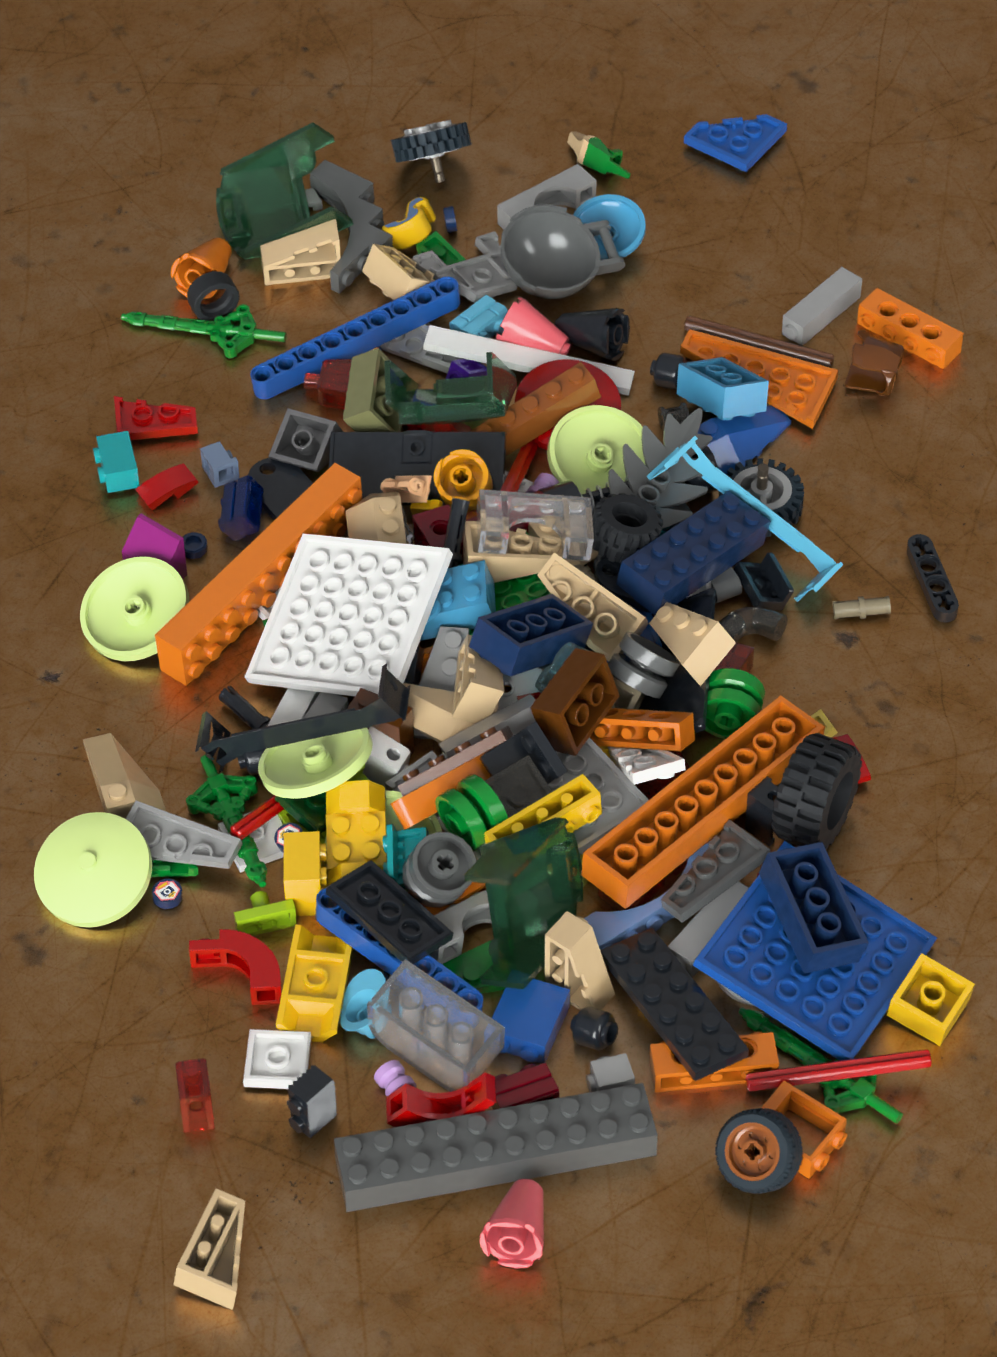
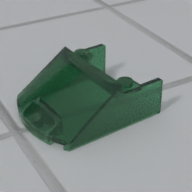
(266, 196)
(451, 399)
(529, 887)

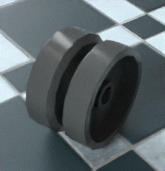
(643, 665)
(437, 869)

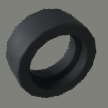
(204, 285)

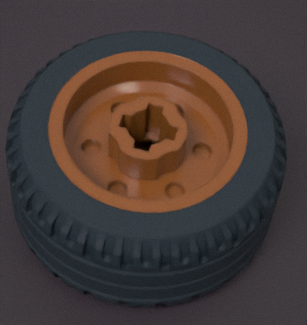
(778, 1155)

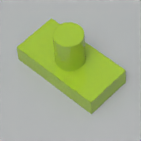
(265, 916)

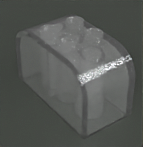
(433, 1028)

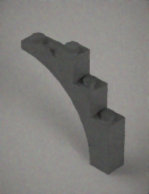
(355, 199)

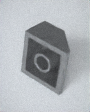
(304, 440)

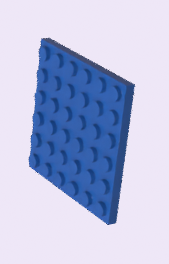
(827, 1006)

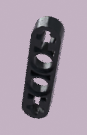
(934, 577)

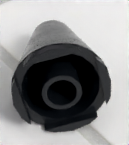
(597, 331)

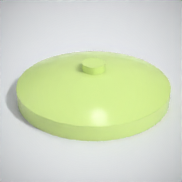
(590, 444)
(130, 606)
(314, 764)
(93, 869)

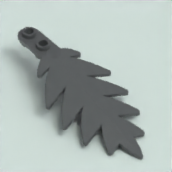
(666, 488)

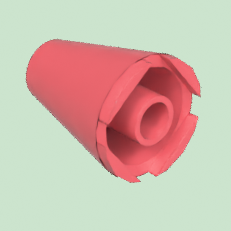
(530, 328)
(516, 1226)

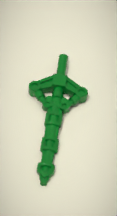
(218, 329)
(229, 809)
(858, 1093)

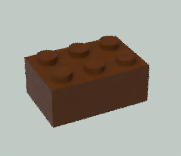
(575, 701)

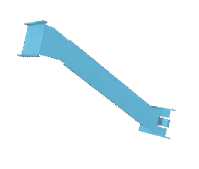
(823, 562)

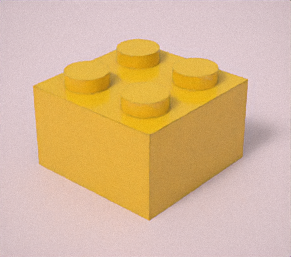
(304, 870)
(930, 999)

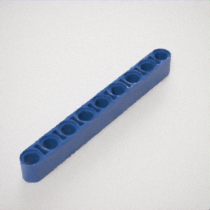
(356, 336)

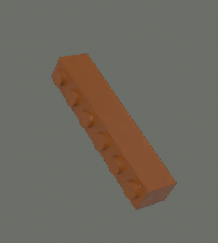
(544, 407)

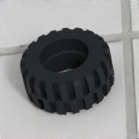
(816, 791)

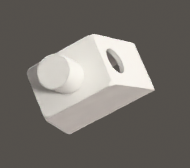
(386, 758)

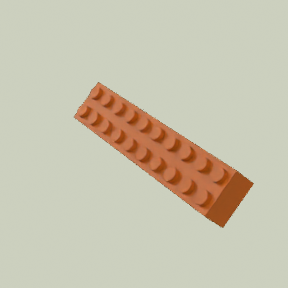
(252, 578)
(696, 804)

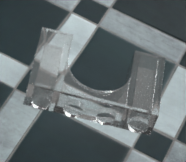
(564, 514)

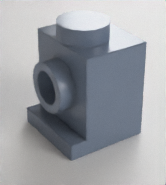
(219, 464)

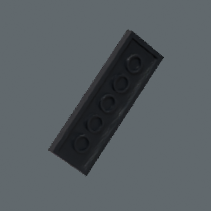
(674, 1004)

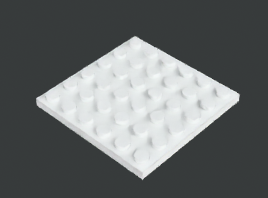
(348, 614)

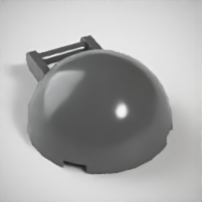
(554, 252)

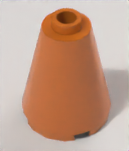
(203, 259)

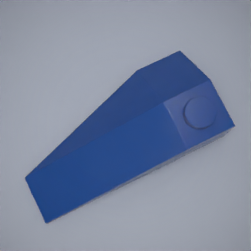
(743, 436)

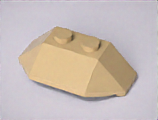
(377, 518)

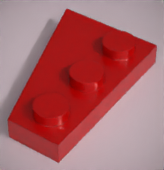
(154, 421)

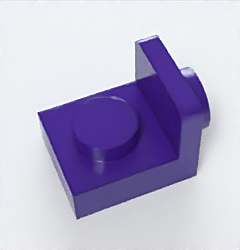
(466, 368)

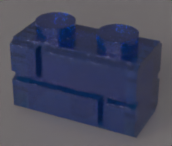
(241, 508)

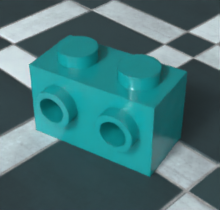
(117, 462)

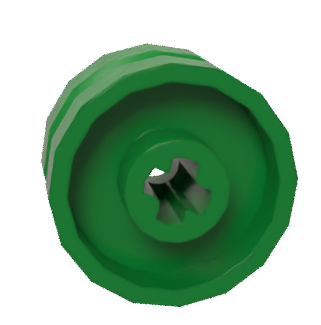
(732, 700)
(470, 810)

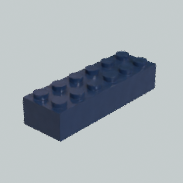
(693, 552)

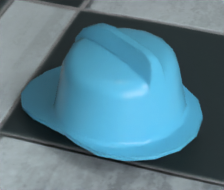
(357, 995)

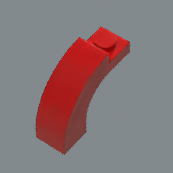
(245, 954)
(413, 1106)

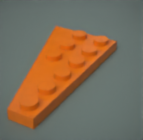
(794, 384)

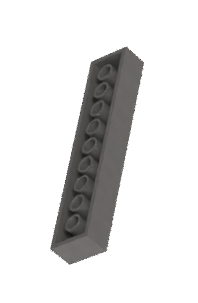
(495, 1147)

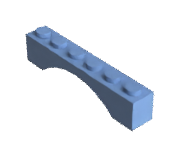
(619, 925)

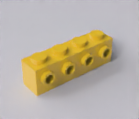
(575, 801)

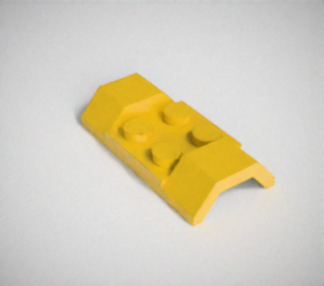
(354, 827)
(314, 984)

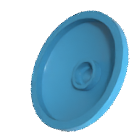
(624, 217)

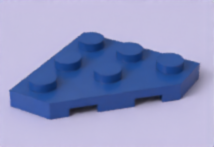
(736, 140)

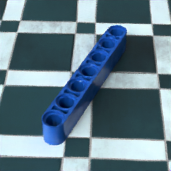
(338, 923)

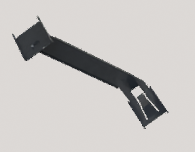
(388, 708)

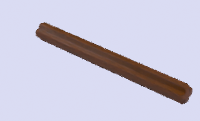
(759, 341)

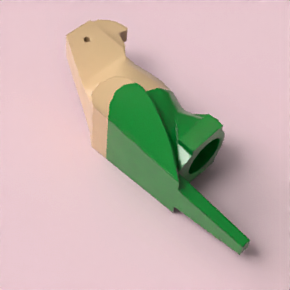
(595, 155)

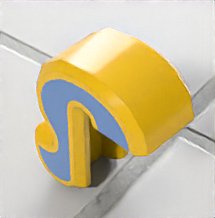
(415, 225)

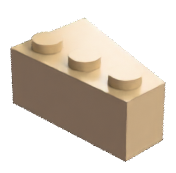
(301, 255)
(394, 272)
(693, 639)
(476, 686)
(577, 963)
(213, 1252)

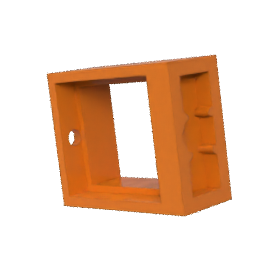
(816, 1113)

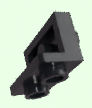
(765, 582)

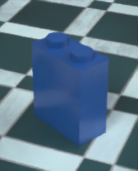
(532, 1019)

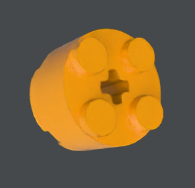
(454, 469)

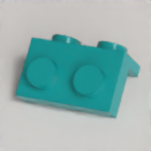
(398, 847)

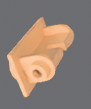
(411, 488)

